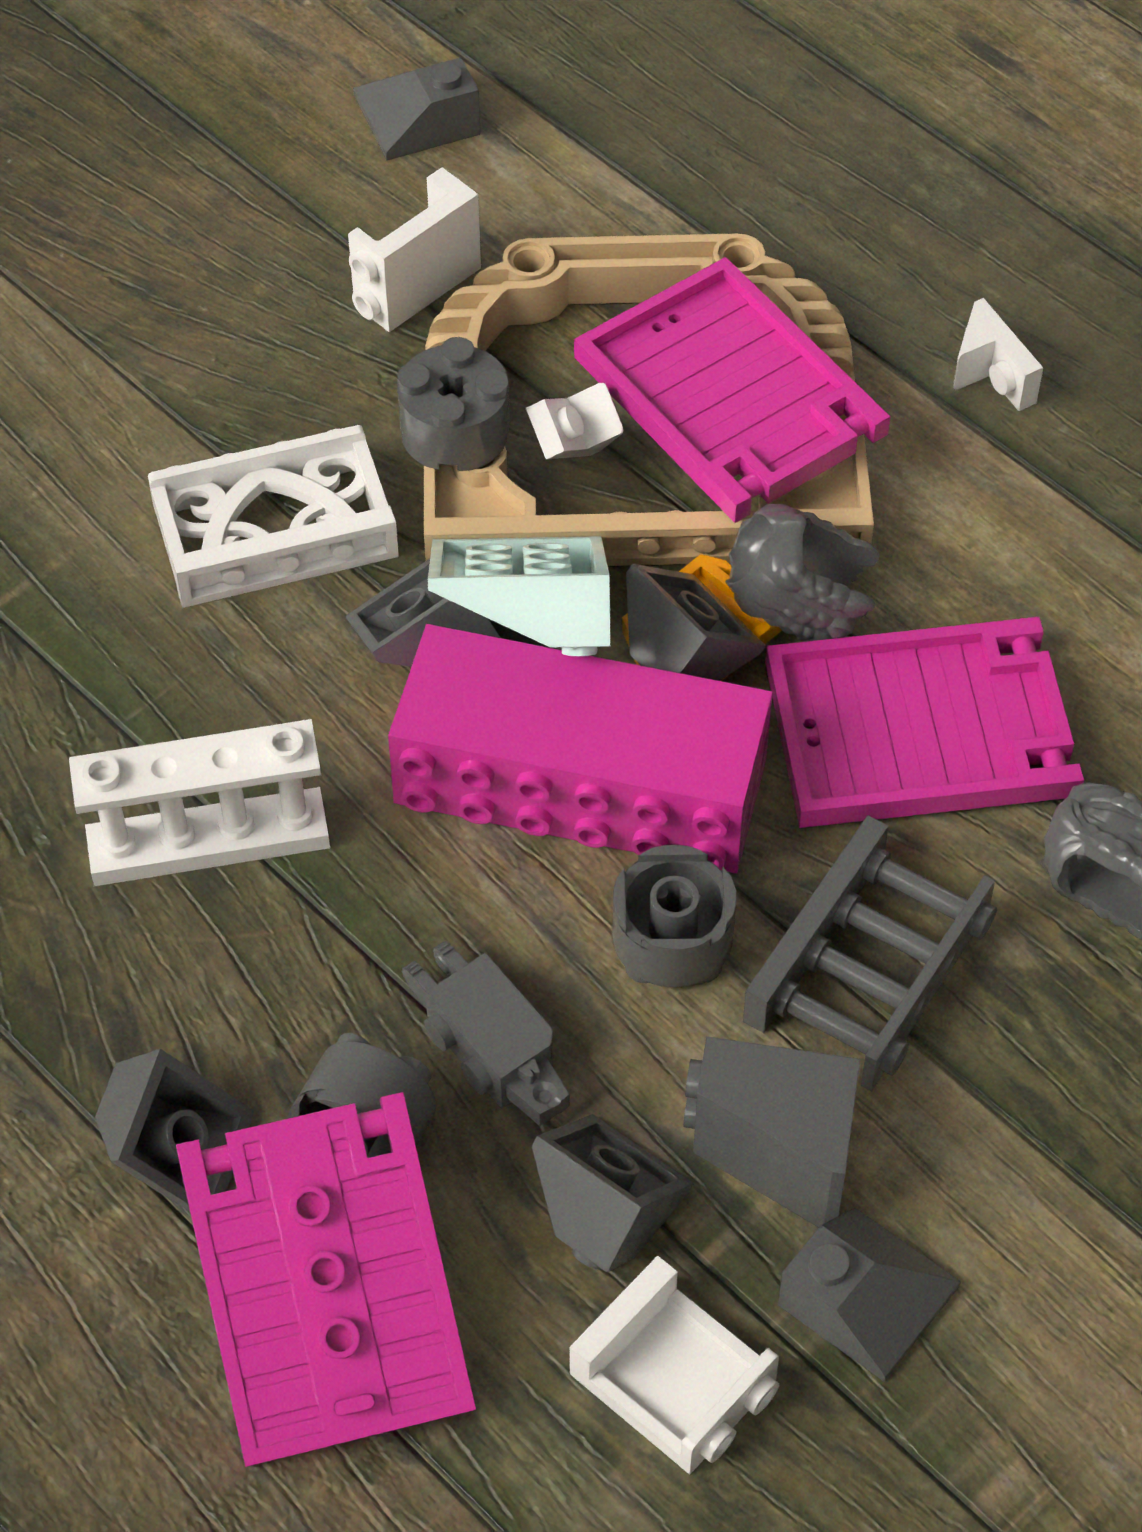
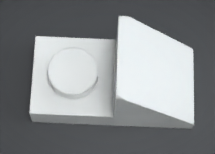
(997, 353)
(576, 423)

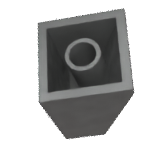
(775, 1121)

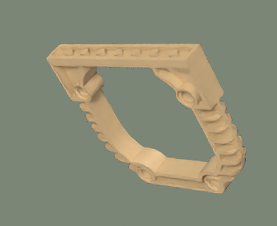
(536, 286)

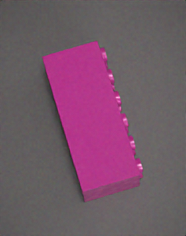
(578, 746)

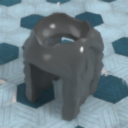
(798, 573)
(1097, 853)

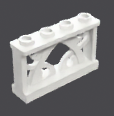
(295, 468)

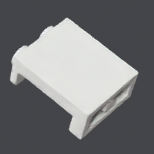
(420, 258)
(672, 1369)

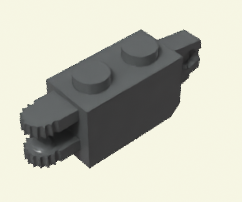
(491, 1031)

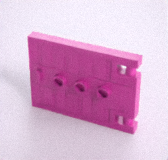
(730, 388)
(921, 722)
(325, 1281)

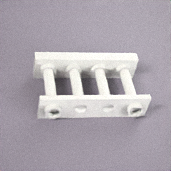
(207, 834)

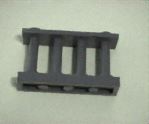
(838, 903)

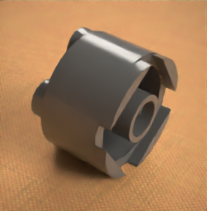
(454, 406)
(673, 917)
(362, 1075)

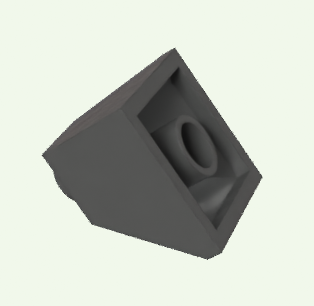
(421, 108)
(397, 616)
(684, 626)
(160, 1104)
(604, 1191)
(864, 1291)

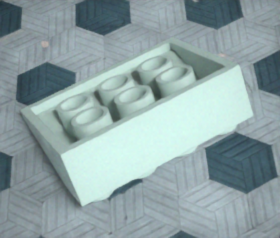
(534, 585)

